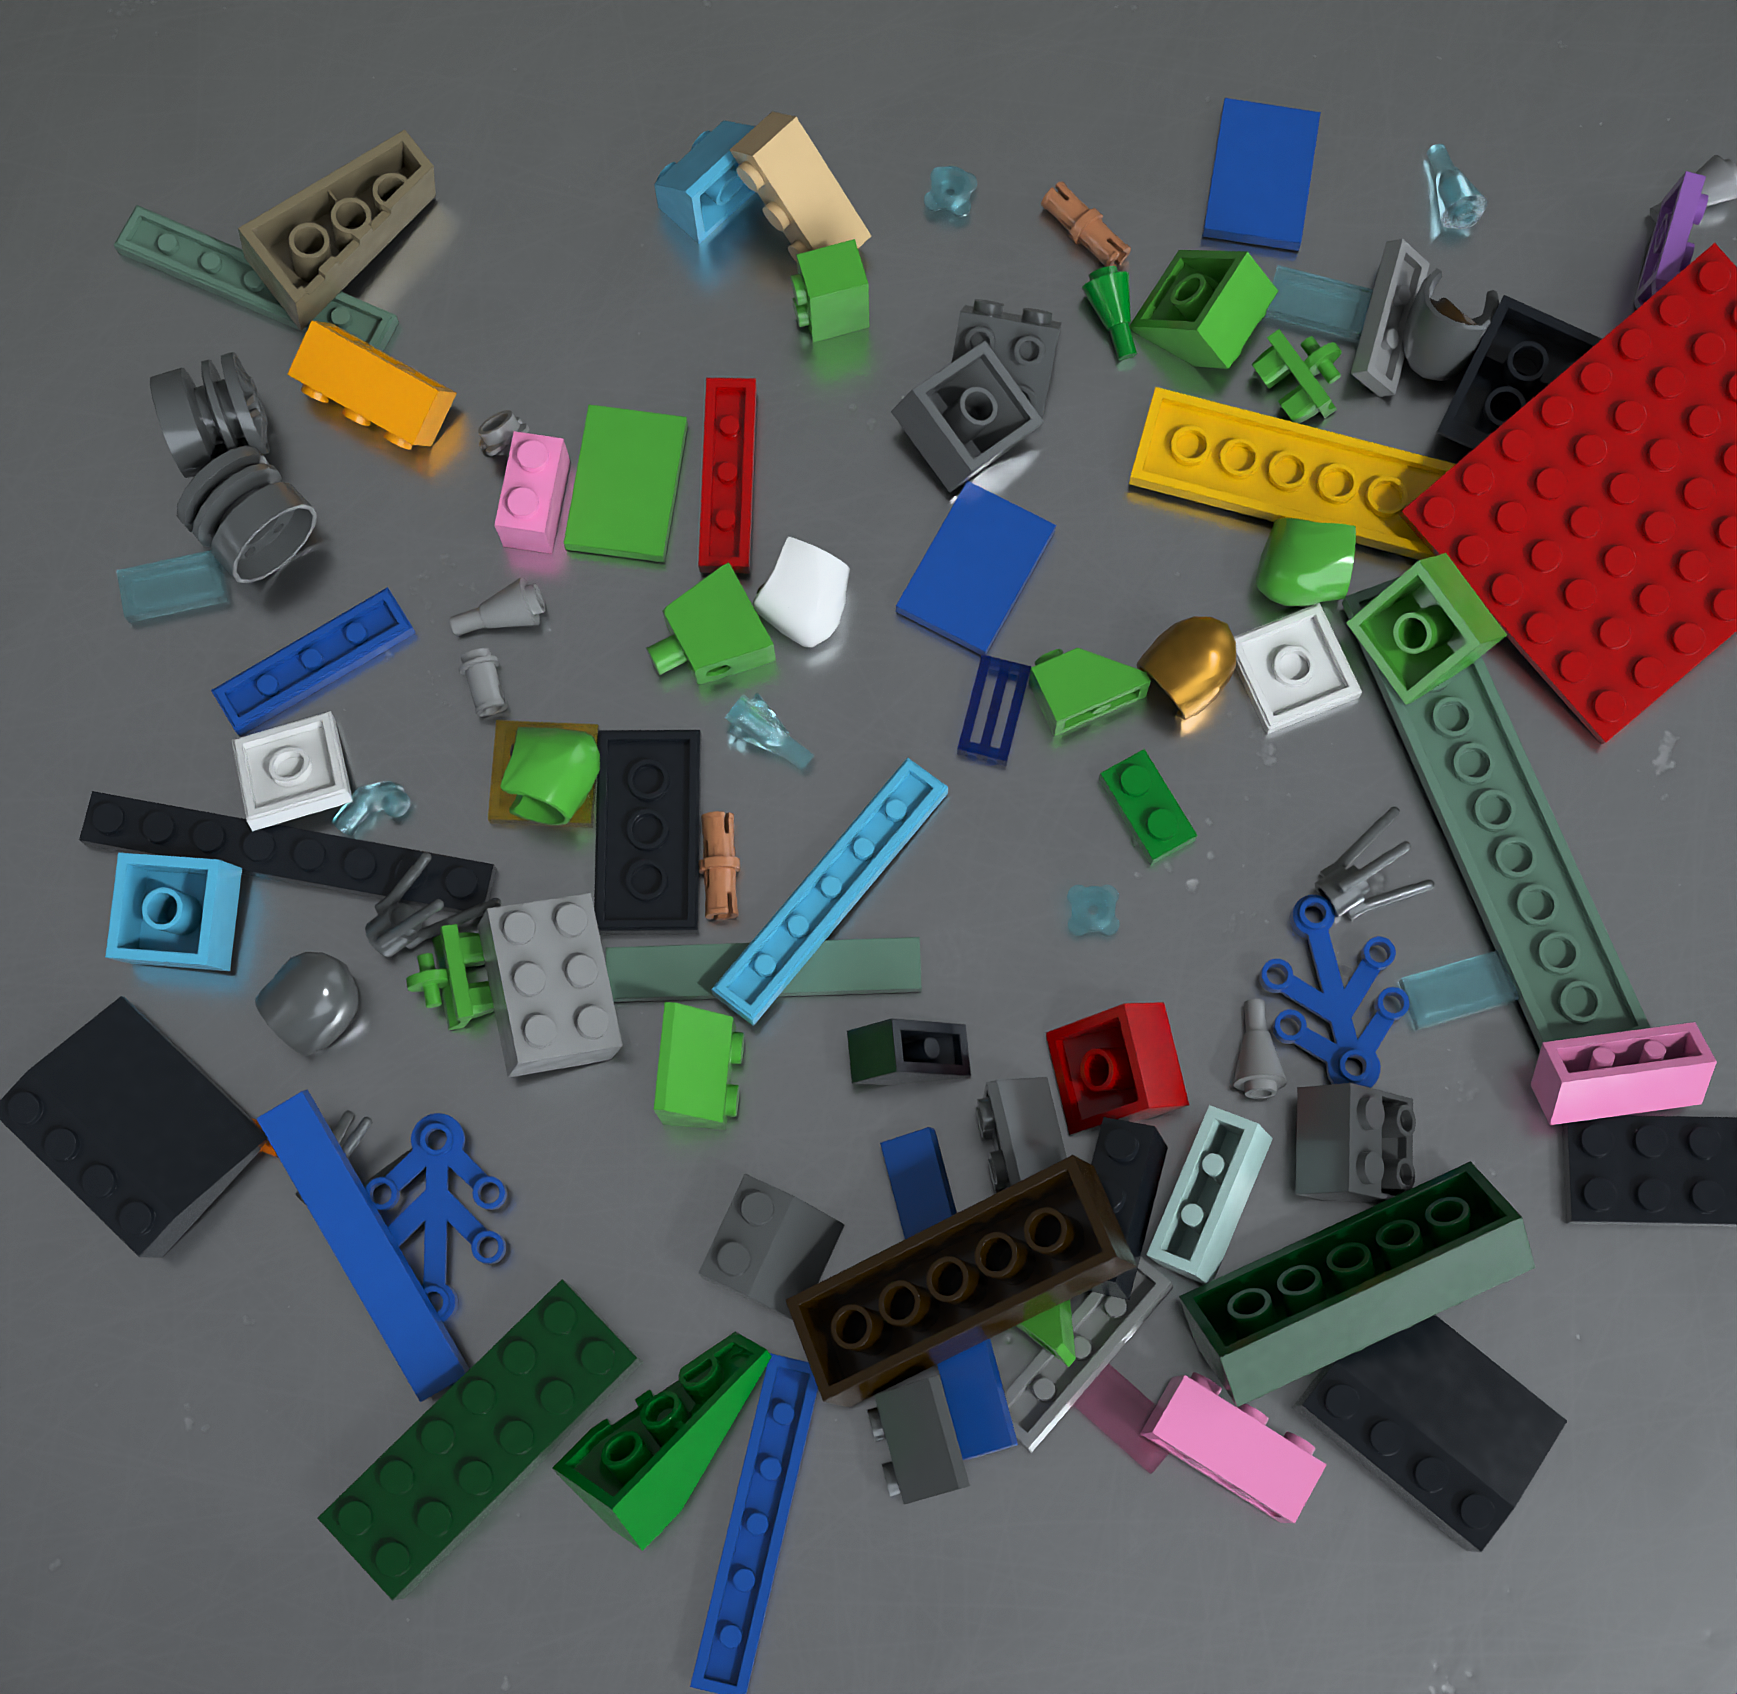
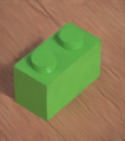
(831, 291)

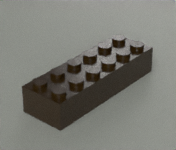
(960, 1282)

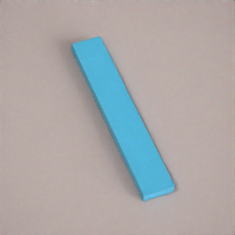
(829, 891)

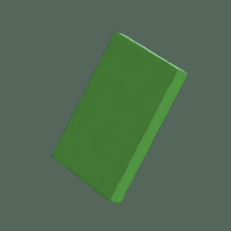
(626, 483)

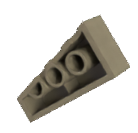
(337, 226)

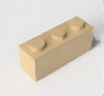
(796, 186)

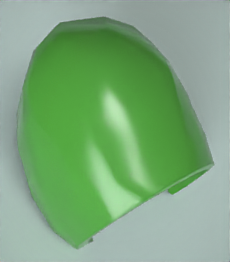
(1306, 562)
(550, 773)

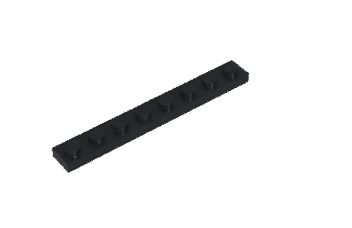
(284, 852)

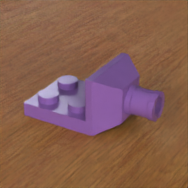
(1669, 246)

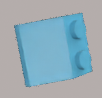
(704, 184)

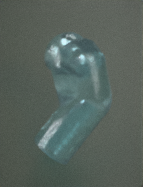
(369, 799)

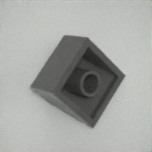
(966, 416)
(770, 1246)
(919, 1440)

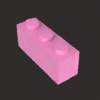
(1622, 1073)
(1234, 1447)

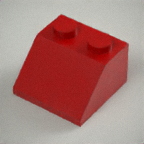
(1117, 1066)

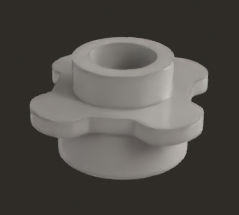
(498, 432)

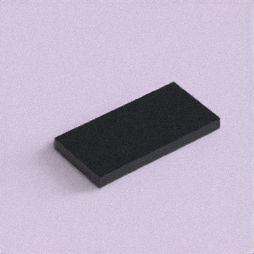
(648, 832)

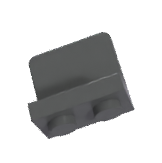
(1020, 342)

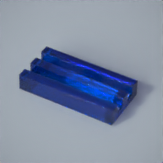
(984, 750)

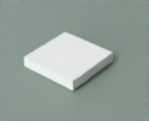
(1294, 669)
(291, 771)

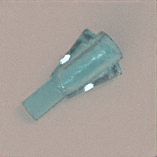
(1458, 198)
(758, 724)

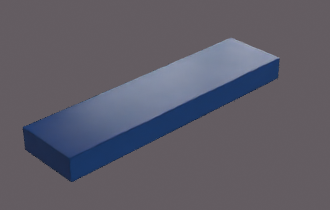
(313, 661)

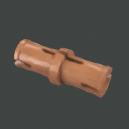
(1085, 225)
(719, 865)

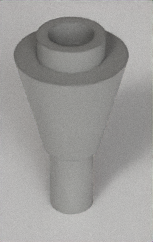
(1718, 185)
(511, 607)
(1258, 1065)

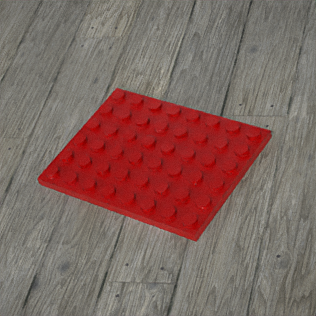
(1611, 506)

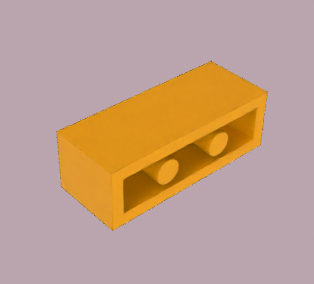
(370, 385)

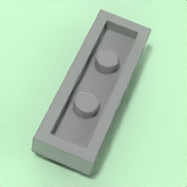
(1381, 342)

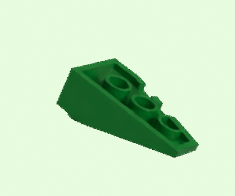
(653, 1457)

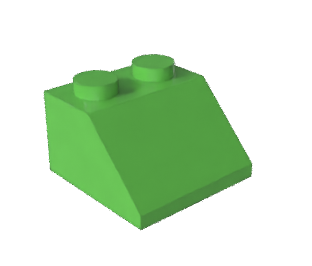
(1206, 306)
(1426, 627)
(697, 1068)

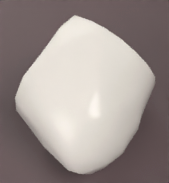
(804, 593)

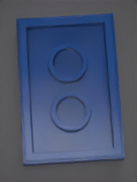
(1261, 174)
(975, 568)

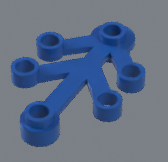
(1335, 1002)
(438, 1205)

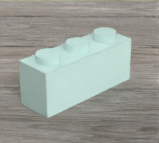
(1210, 1195)

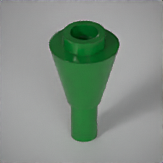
(1110, 298)

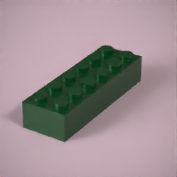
(1357, 1282)
(480, 1441)

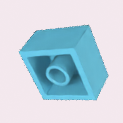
(173, 911)

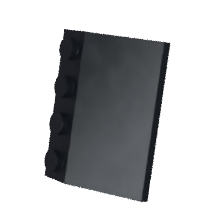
(1510, 367)
(132, 1128)
(1436, 1426)

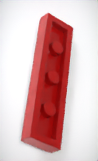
(727, 474)

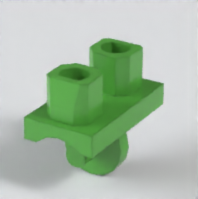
(1282, 360)
(452, 955)

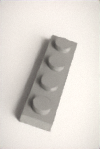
(1099, 1330)

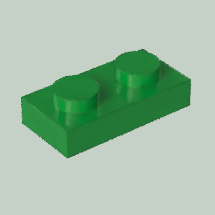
(1147, 806)

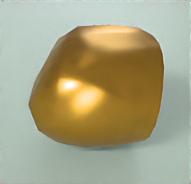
(1192, 662)

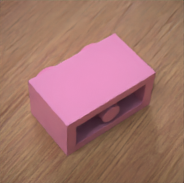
(532, 492)

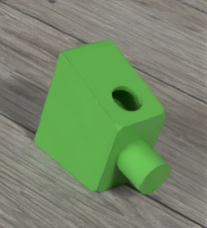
(713, 631)

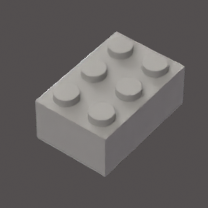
(549, 984)

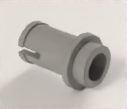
(481, 673)

